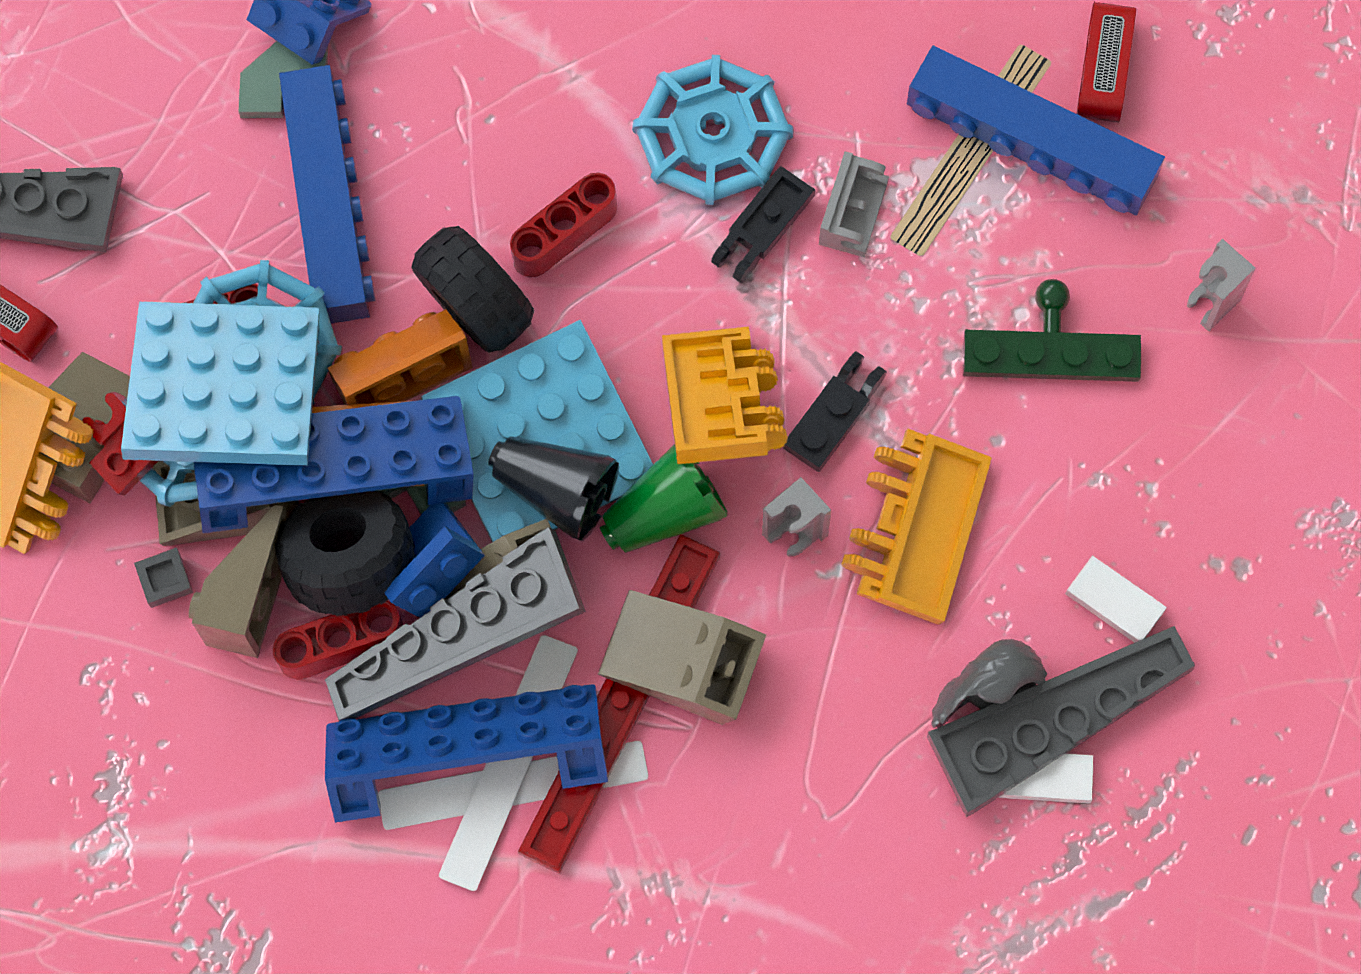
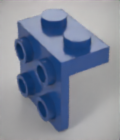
(304, 24)
(441, 561)

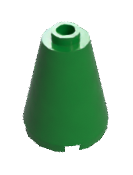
(662, 505)

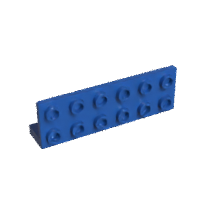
(348, 455)
(461, 736)

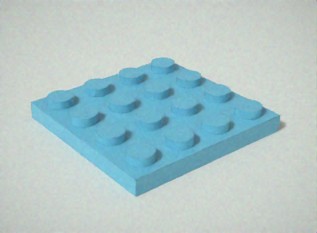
(221, 383)
(549, 395)

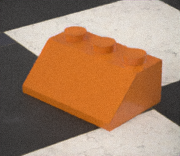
(403, 362)

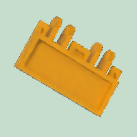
(27, 427)
(929, 525)

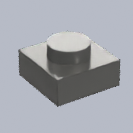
(163, 577)

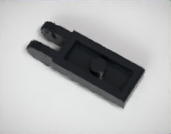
(765, 221)
(832, 415)

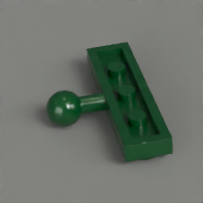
(1052, 352)

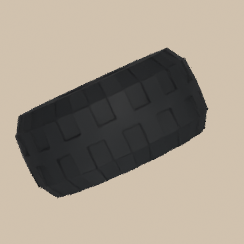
(473, 288)
(344, 551)

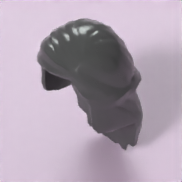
(991, 678)

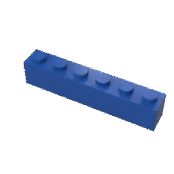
(1034, 131)
(324, 191)

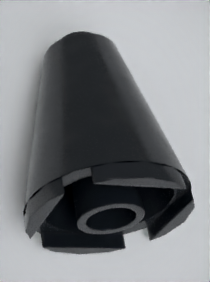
(556, 481)

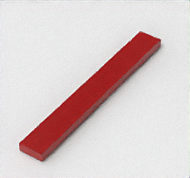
(619, 707)

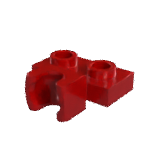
(118, 473)

